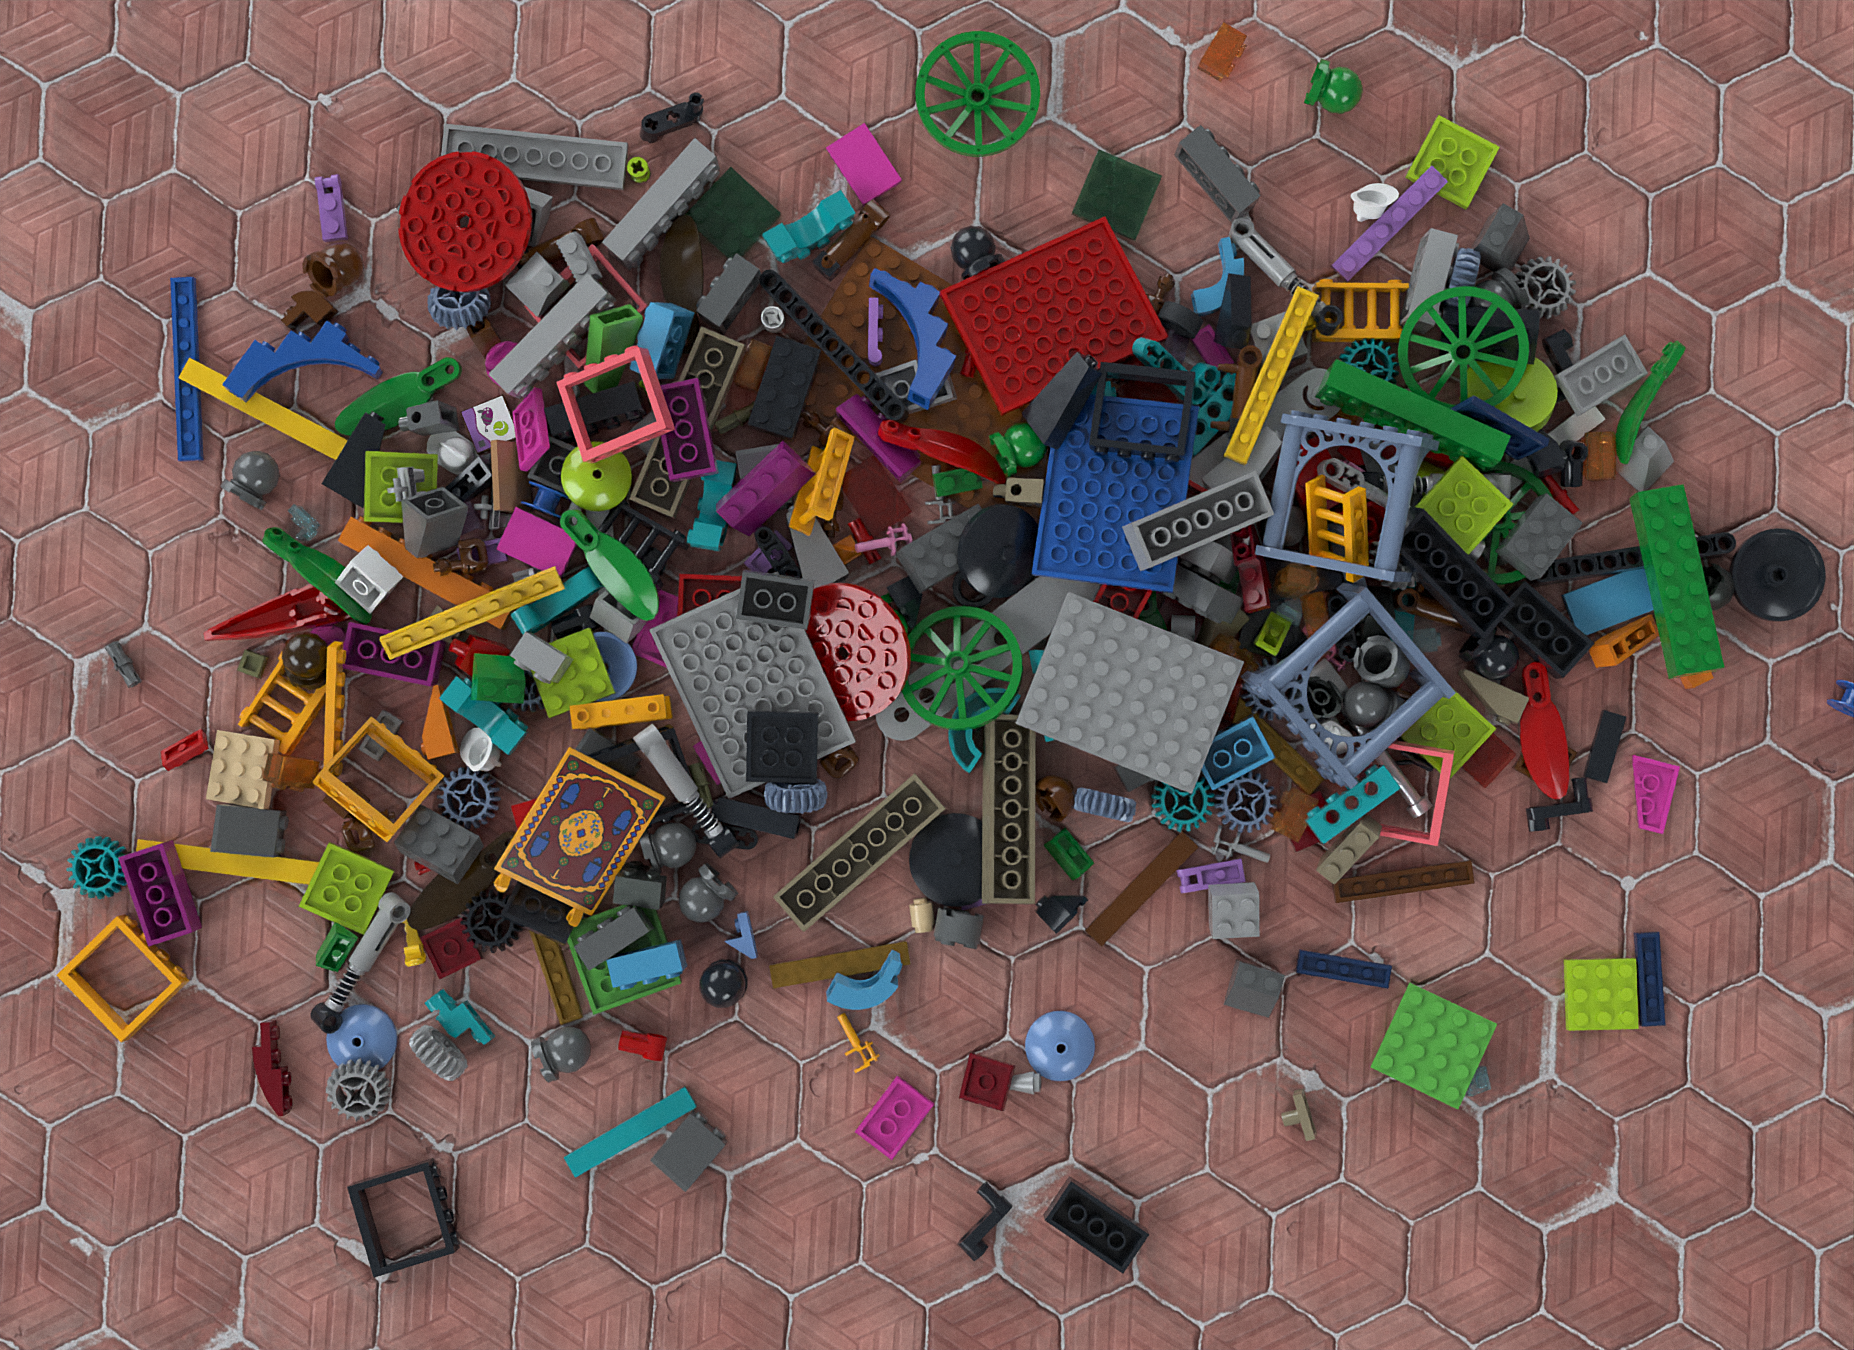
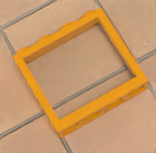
(354, 803)
(97, 1004)

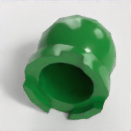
(1334, 88)
(1018, 448)

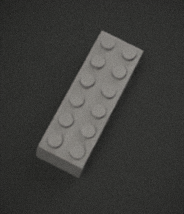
(662, 205)
(552, 338)
(1198, 520)

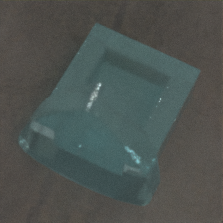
(1291, 611)

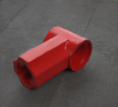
(648, 1045)

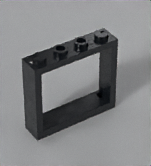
(1143, 374)
(629, 746)
(367, 1225)

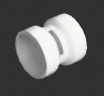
(770, 316)

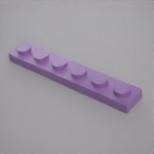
(1389, 223)

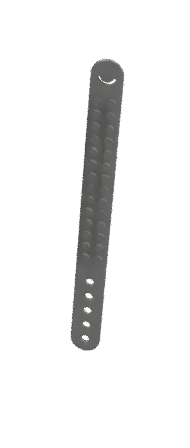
(1036, 607)

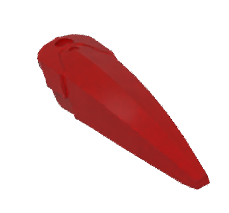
(284, 614)

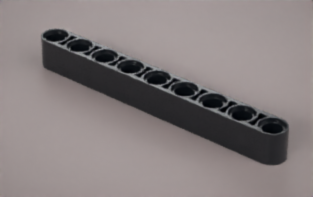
(824, 341)
(1619, 562)

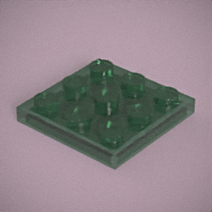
(1118, 192)
(733, 214)

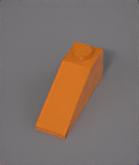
(1623, 642)
(438, 731)

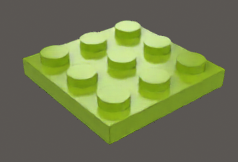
(1457, 156)
(379, 475)
(1465, 504)
(584, 679)
(1450, 726)
(346, 888)
(1601, 994)

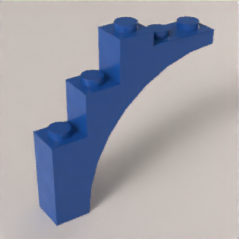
(928, 332)
(263, 364)

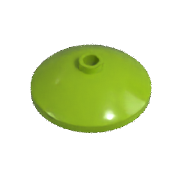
(595, 493)

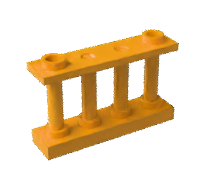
(1349, 332)
(821, 492)
(1353, 519)
(621, 712)
(299, 721)

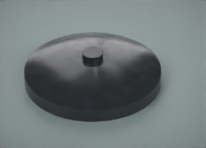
(998, 550)
(1777, 575)
(949, 860)

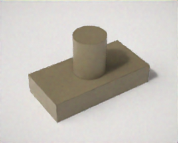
(1300, 1115)

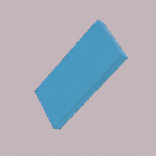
(1609, 601)

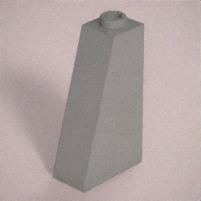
(1261, 459)
(816, 555)

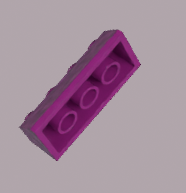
(864, 423)
(764, 489)

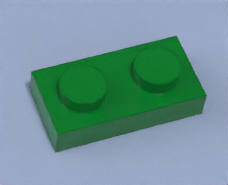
(955, 481)

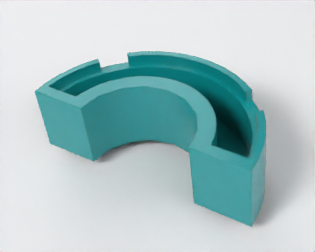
(811, 230)
(710, 528)
(500, 725)
(961, 741)

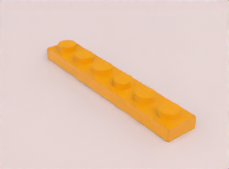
(334, 703)

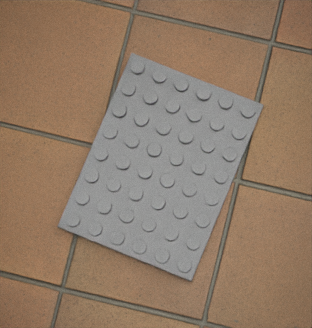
(740, 667)
(1129, 692)

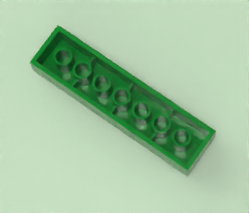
(1396, 407)
(1676, 581)

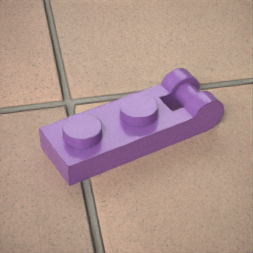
(331, 208)
(874, 333)
(1215, 873)

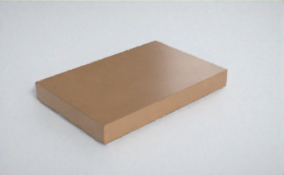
(508, 481)

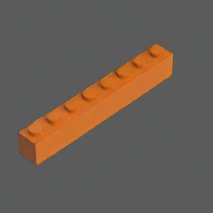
(452, 587)

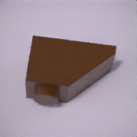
(483, 335)

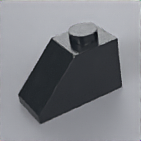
(906, 599)
(1059, 909)

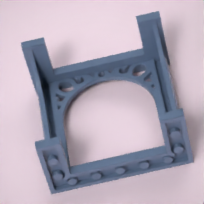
(1409, 455)
(1276, 680)

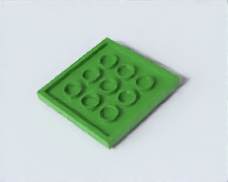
(598, 981)
(1433, 1045)

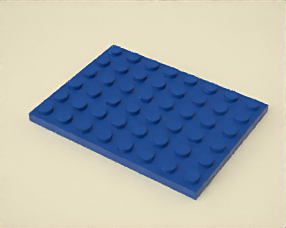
(1097, 494)

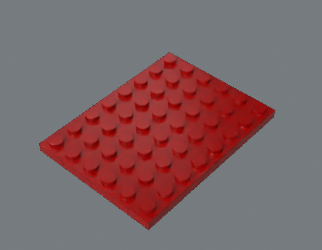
(1045, 307)

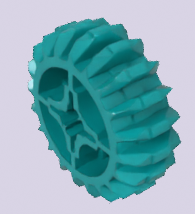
(1372, 350)
(1198, 814)
(87, 882)

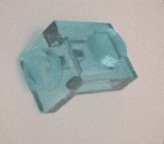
(1425, 639)
(1479, 1083)

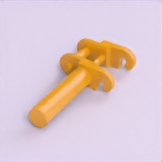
(854, 1040)

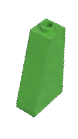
(608, 335)

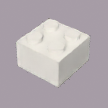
(369, 579)

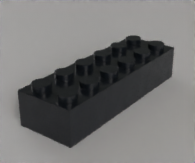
(1451, 575)

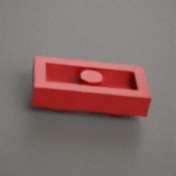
(184, 750)

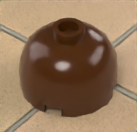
(1055, 796)

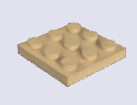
(239, 769)

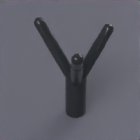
(1416, 760)

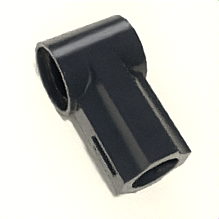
(1573, 470)
(574, 622)

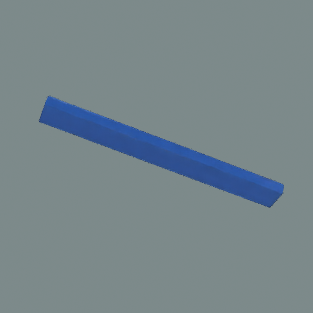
(185, 347)

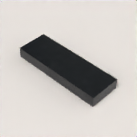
(1604, 746)

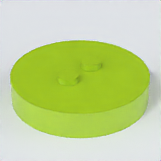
(1531, 399)

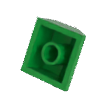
(497, 679)

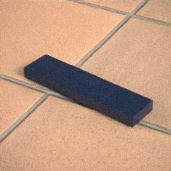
(1343, 968)
(1649, 979)

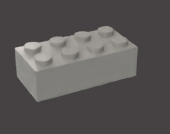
(1429, 275)

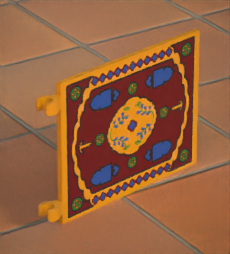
(578, 833)

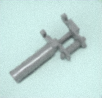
(939, 500)
(1238, 847)

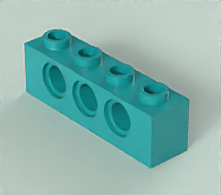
(1223, 407)
(1385, 787)

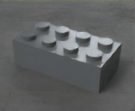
(1217, 173)
(935, 553)

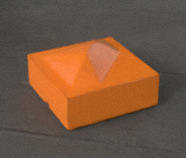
(846, 550)

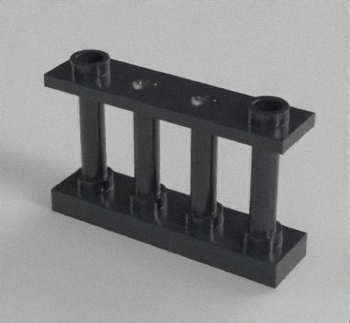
(675, 538)

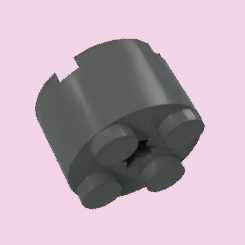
(958, 927)

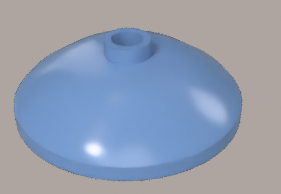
(621, 662)
(373, 1029)
(1057, 1029)

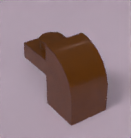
(311, 305)

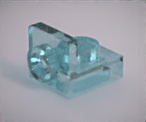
(303, 518)

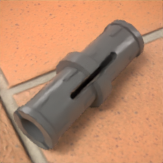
(123, 664)

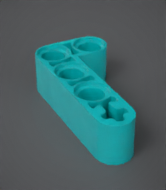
(1202, 386)
(547, 609)

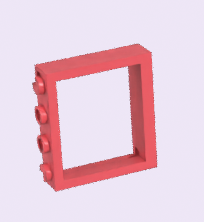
(566, 273)
(663, 418)
(1413, 835)

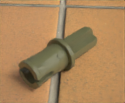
(735, 419)
(700, 779)

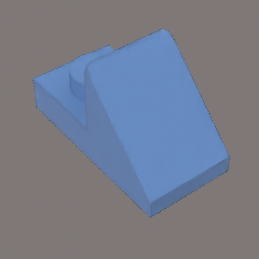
(746, 942)

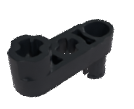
(657, 123)
(1555, 348)
(772, 542)
(1350, 637)
(1539, 816)
(972, 1241)

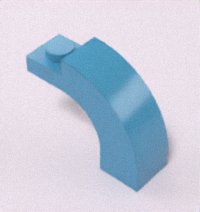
(1210, 299)
(866, 993)

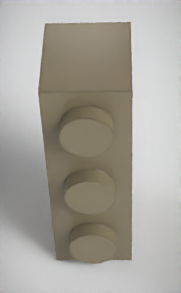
(1349, 848)

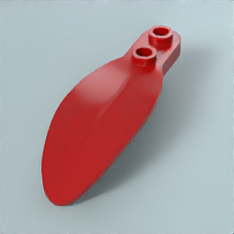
(945, 447)
(1543, 735)

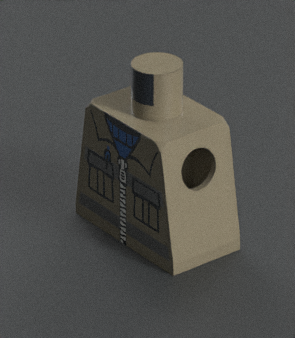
(1030, 496)

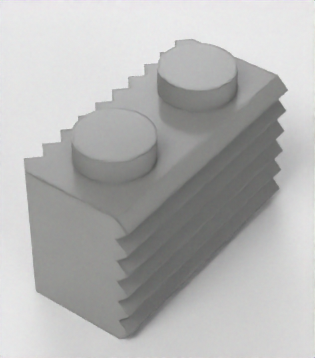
(578, 256)

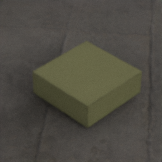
(253, 663)

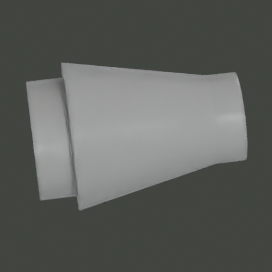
(1026, 1082)

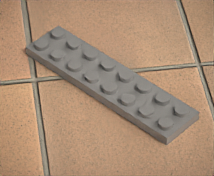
(545, 155)

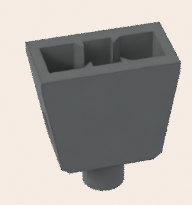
(430, 419)

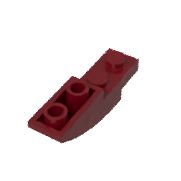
(1251, 568)
(271, 1077)

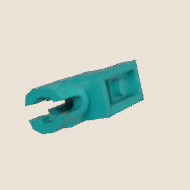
(459, 1018)

